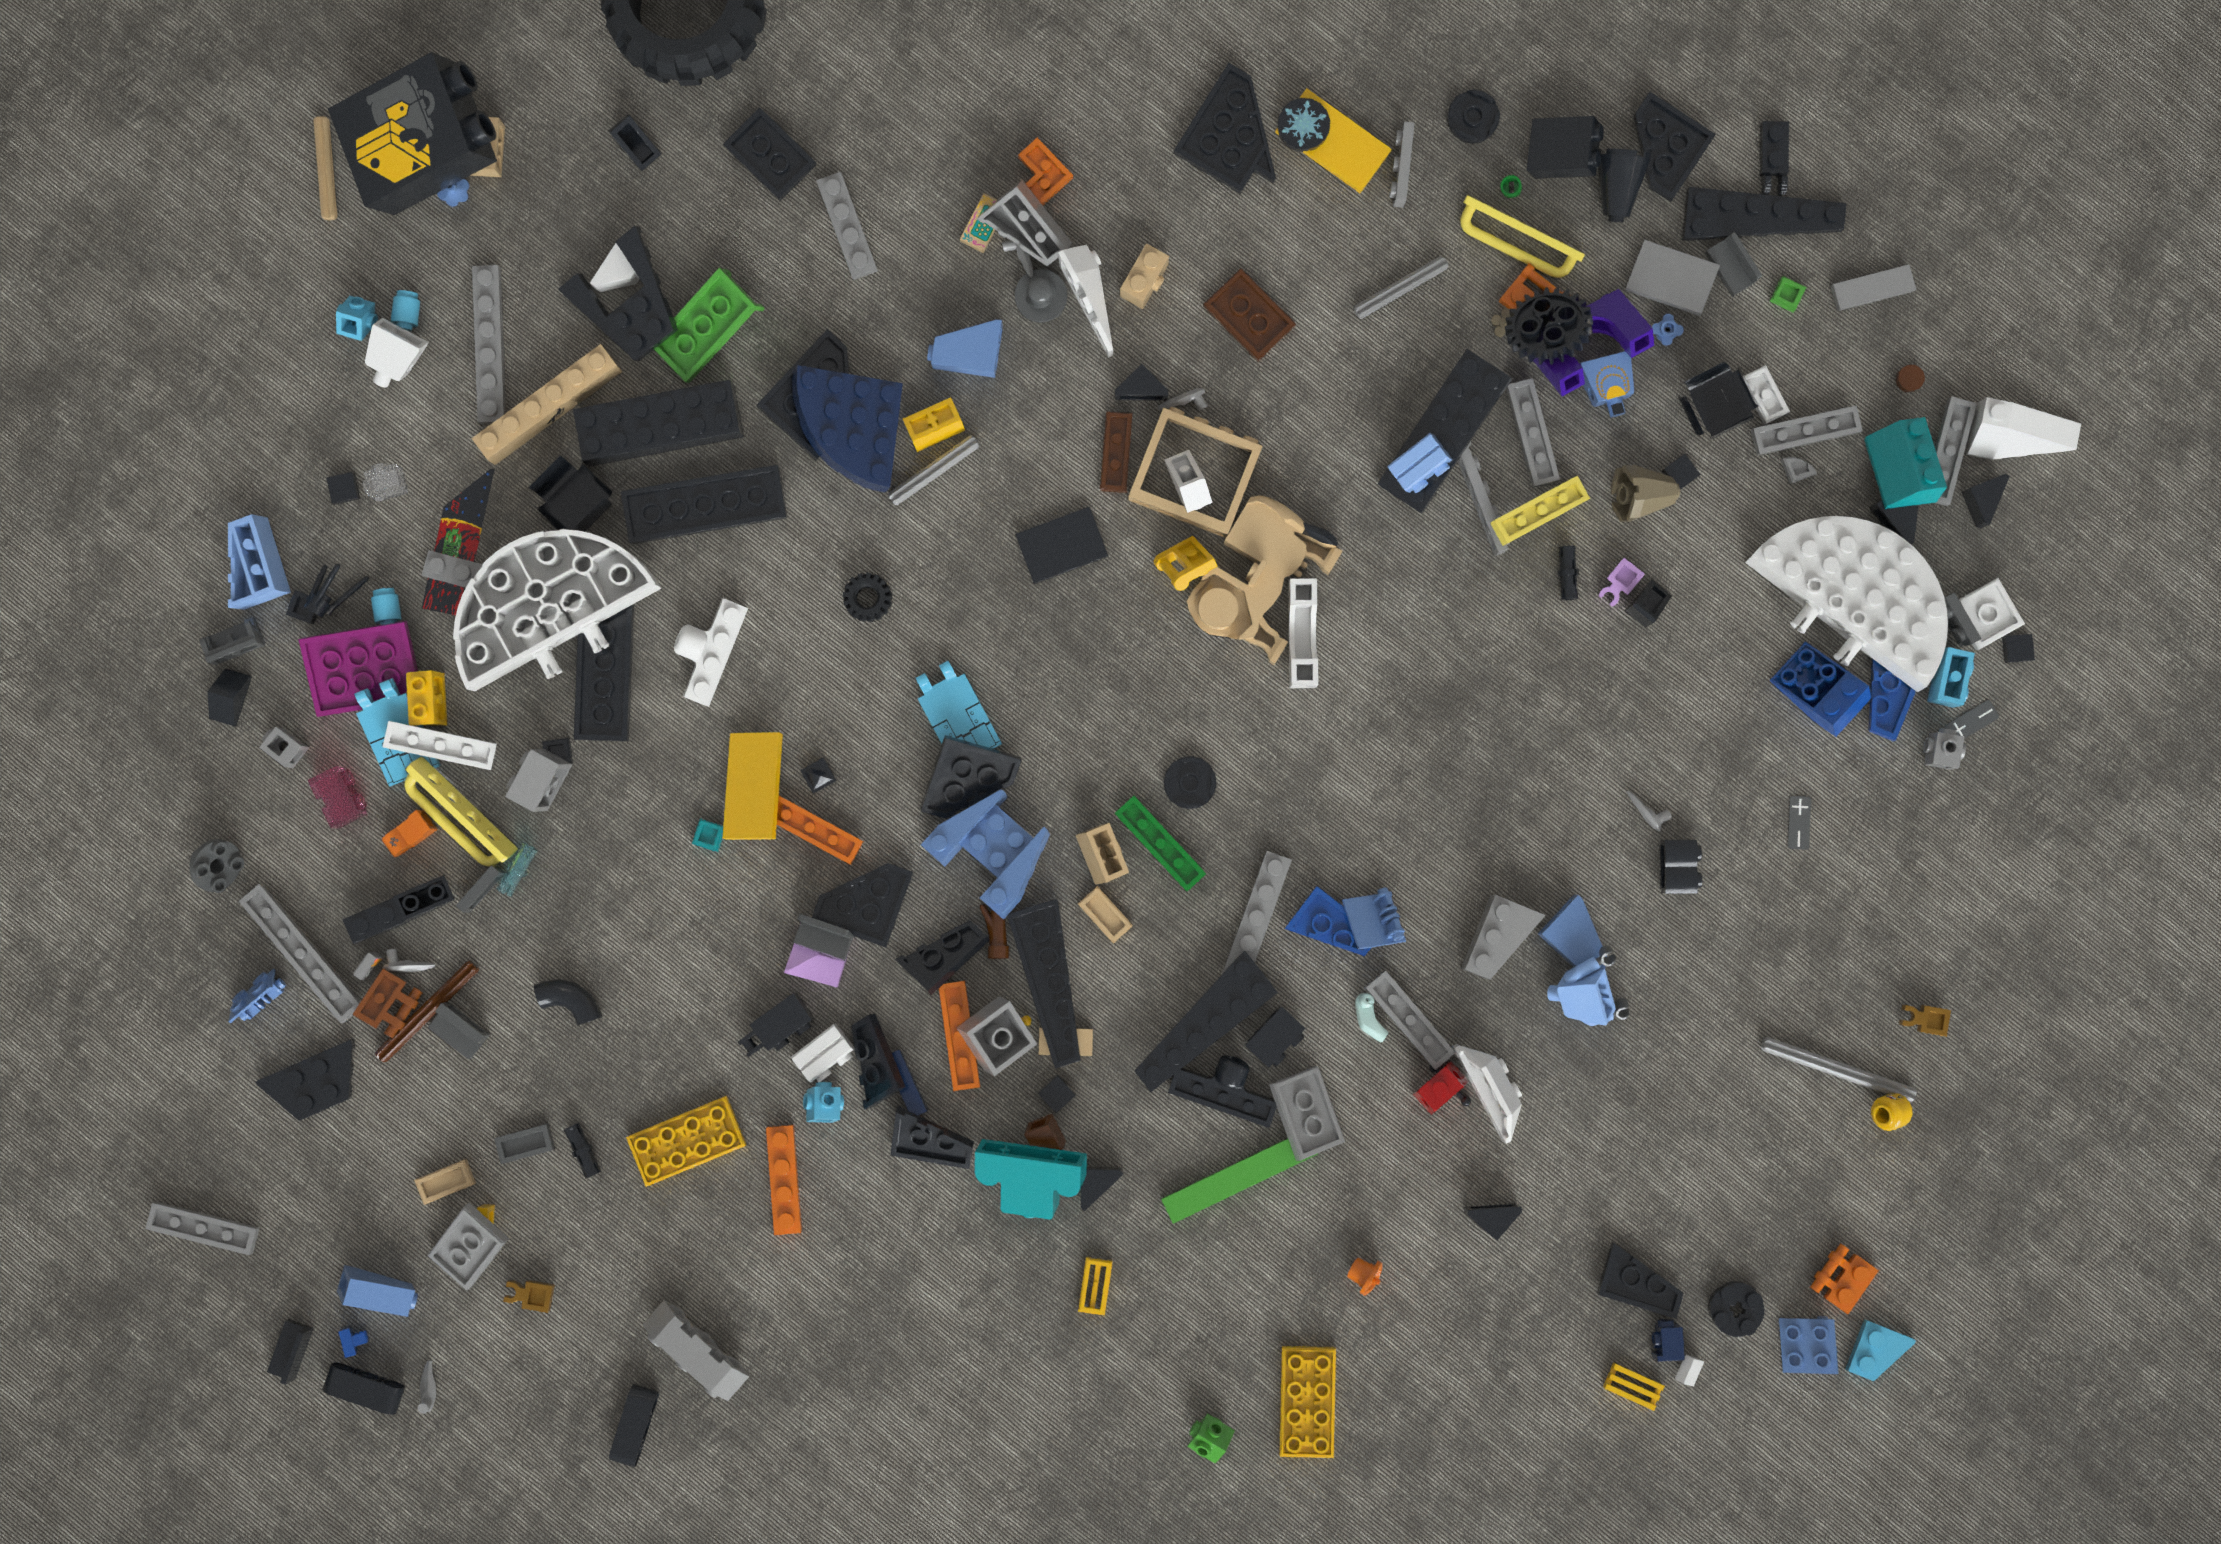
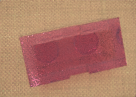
(339, 795)

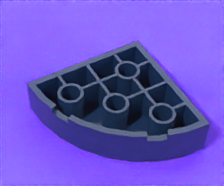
(850, 422)

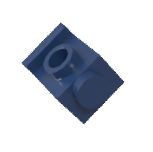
(1668, 1341)

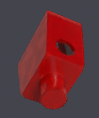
(1441, 1088)

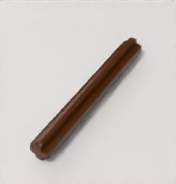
(426, 1011)

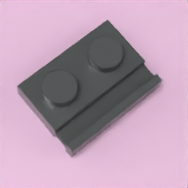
(1959, 622)

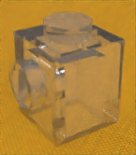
(384, 482)

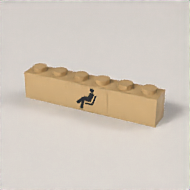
(547, 405)

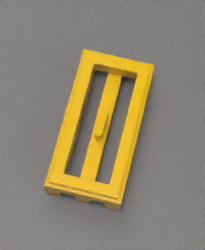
(1098, 1262)
(1655, 1395)

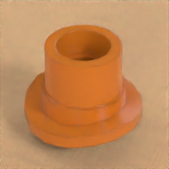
(1365, 1274)

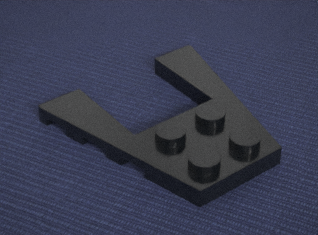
(642, 319)

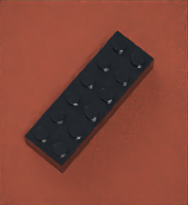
(658, 423)

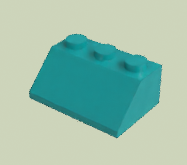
(1906, 464)

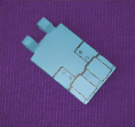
(956, 709)
(374, 723)

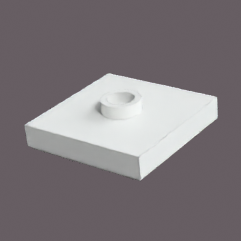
(1991, 612)

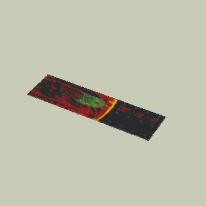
(459, 538)

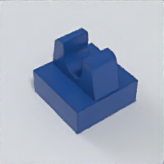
(351, 1340)

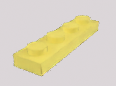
(1539, 510)

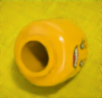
(1891, 1111)

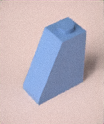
(968, 350)
(1572, 933)
(375, 1292)

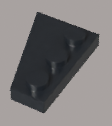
(941, 959)
(878, 1065)
(929, 1142)
(1637, 1285)

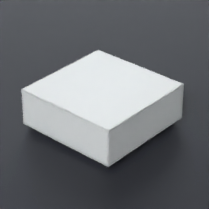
(1689, 1370)

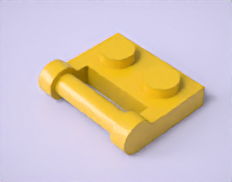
(1191, 556)

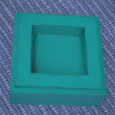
(708, 835)

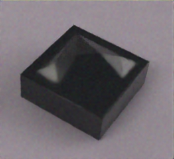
(818, 775)

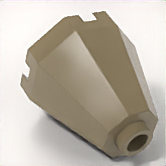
(1641, 492)

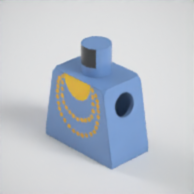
(1609, 381)

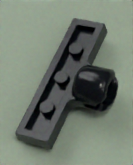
(1225, 1091)

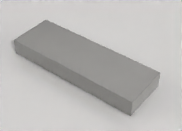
(1873, 287)

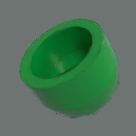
(1505, 189)

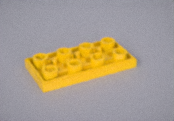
(1348, 149)
(752, 786)
(686, 1141)
(1307, 1401)

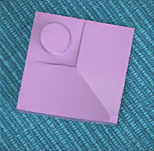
(814, 966)

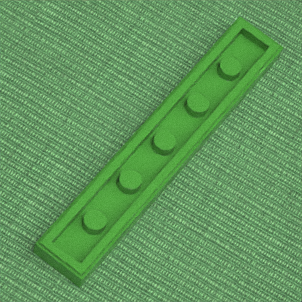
(1230, 1180)

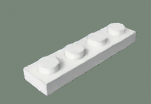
(439, 745)

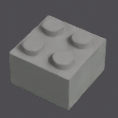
(537, 779)
(996, 1036)

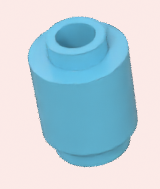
(405, 309)
(385, 606)

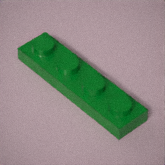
(1160, 843)

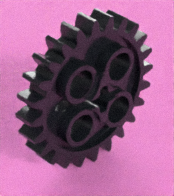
(1549, 325)

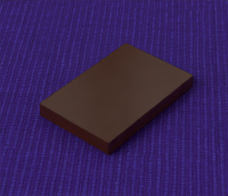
(1249, 315)

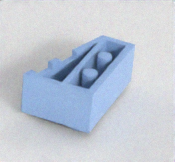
(255, 563)

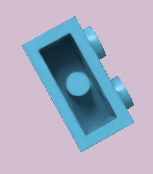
(1951, 679)

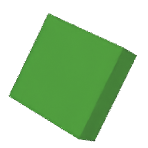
(1787, 294)

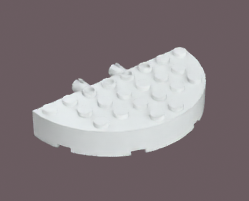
(1865, 588)
(539, 597)

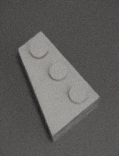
(1026, 223)
(1499, 935)

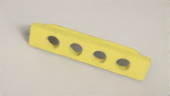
(1481, 235)
(500, 847)

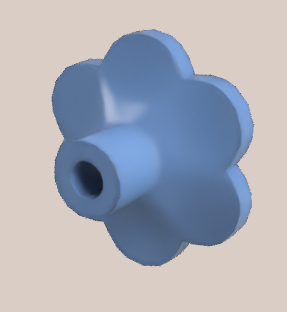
(455, 194)

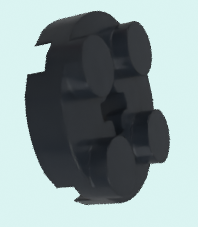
(1745, 1322)

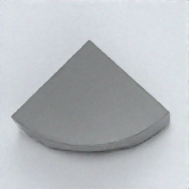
(1797, 469)

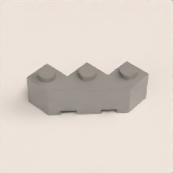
(694, 1351)

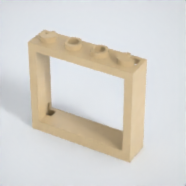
(1178, 511)

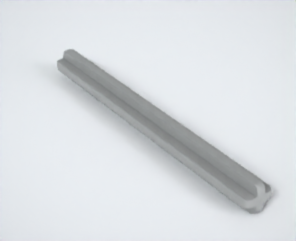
(1836, 1068)

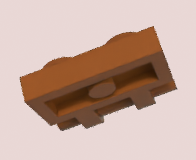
(381, 997)

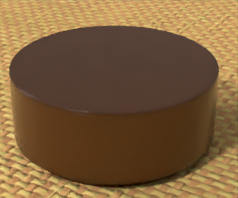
(1910, 378)

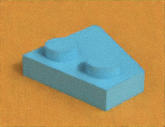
(1876, 1350)

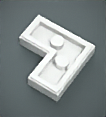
(1767, 395)

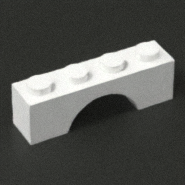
(1302, 633)

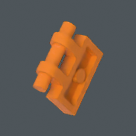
(1849, 1283)

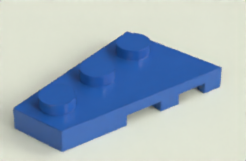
(1888, 702)
(1324, 921)

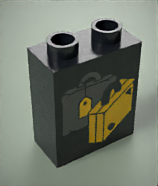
(414, 133)

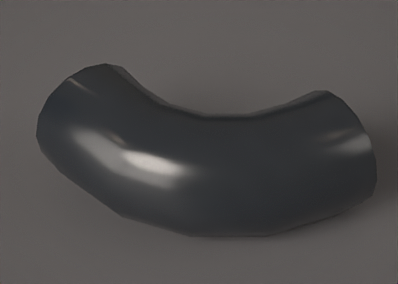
(568, 995)

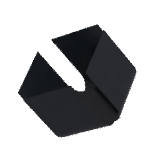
(1719, 410)
(571, 495)

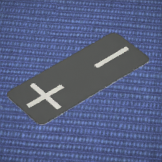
(1974, 719)
(1799, 822)

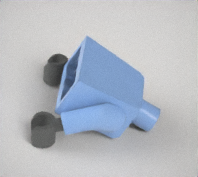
(1587, 993)

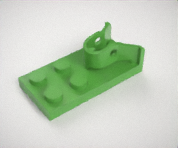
(706, 324)

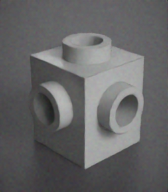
(1944, 749)

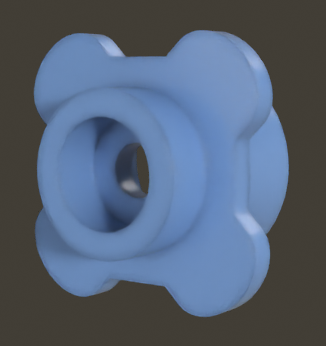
(1662, 335)

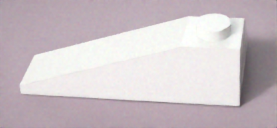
(1083, 275)
(2013, 430)

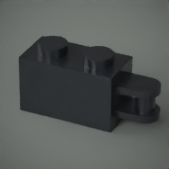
(778, 1025)

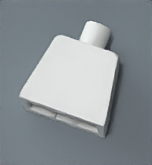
(392, 352)

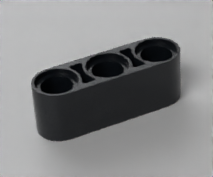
(363, 1388)
(634, 1425)

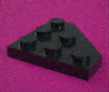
(1672, 140)
(966, 776)
(867, 903)

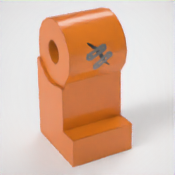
(409, 833)

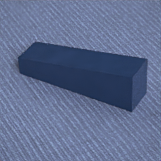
(911, 1093)

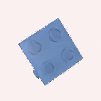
(1374, 920)
(248, 1003)
(1808, 1345)

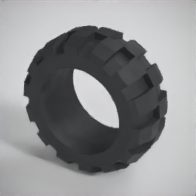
(687, 58)

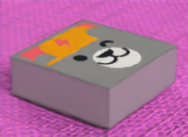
(368, 965)

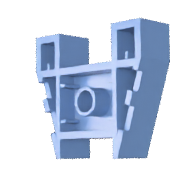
(995, 843)

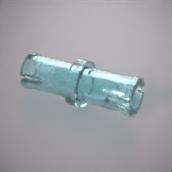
(517, 869)

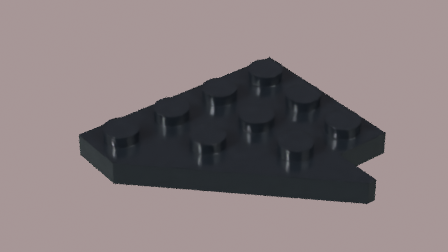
(1229, 133)
(778, 403)

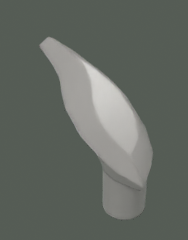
(1022, 255)
(1194, 395)
(1648, 814)
(395, 965)
(427, 1389)

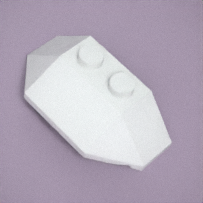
(1493, 1088)

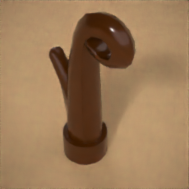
(997, 934)

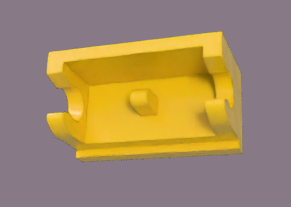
(934, 424)

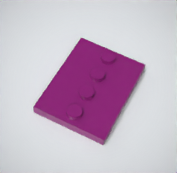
(356, 660)

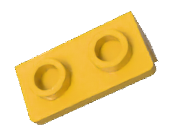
(426, 698)

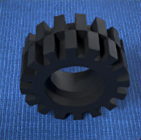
(867, 581)

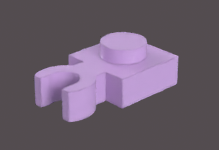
(1623, 579)

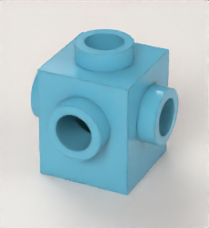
(355, 318)
(823, 1103)

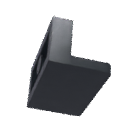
(290, 1350)

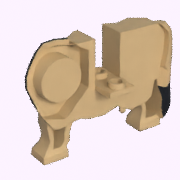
(1277, 545)

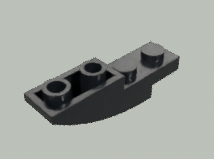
(399, 910)

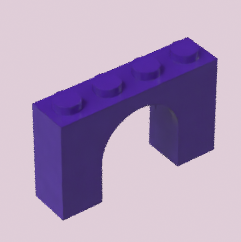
(1611, 316)

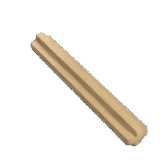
(325, 168)

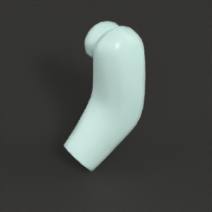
(1367, 1019)

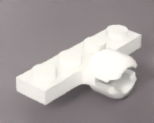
(709, 650)

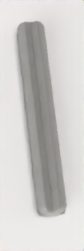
(1400, 287)
(933, 470)

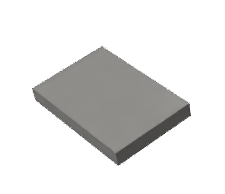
(1672, 277)
(1307, 1113)
(468, 1246)

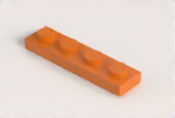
(817, 831)
(961, 1059)
(784, 1179)

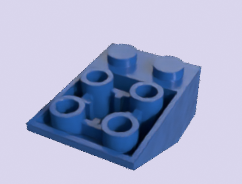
(1822, 688)

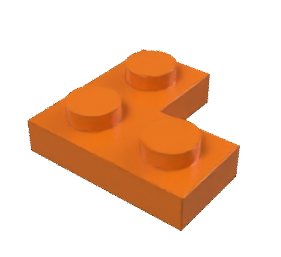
(1048, 171)

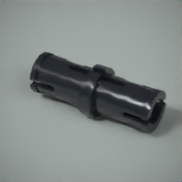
(1568, 573)
(582, 1150)

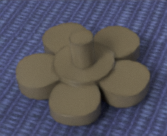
(1500, 322)

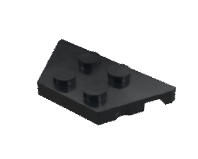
(314, 1082)

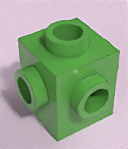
(1210, 1438)

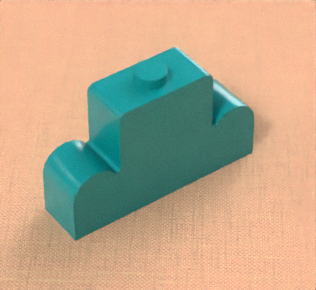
(1030, 1176)

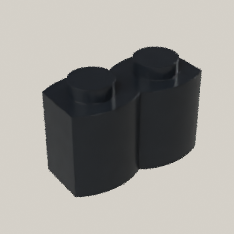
(1679, 866)

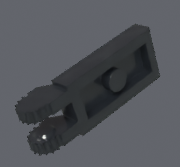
(1774, 155)

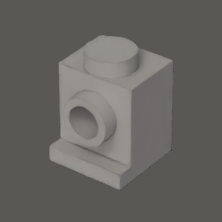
(273, 743)

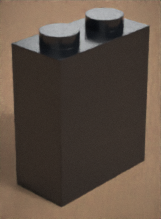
(1564, 147)

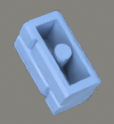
(1420, 463)

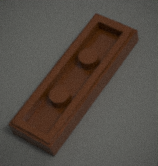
(1116, 452)

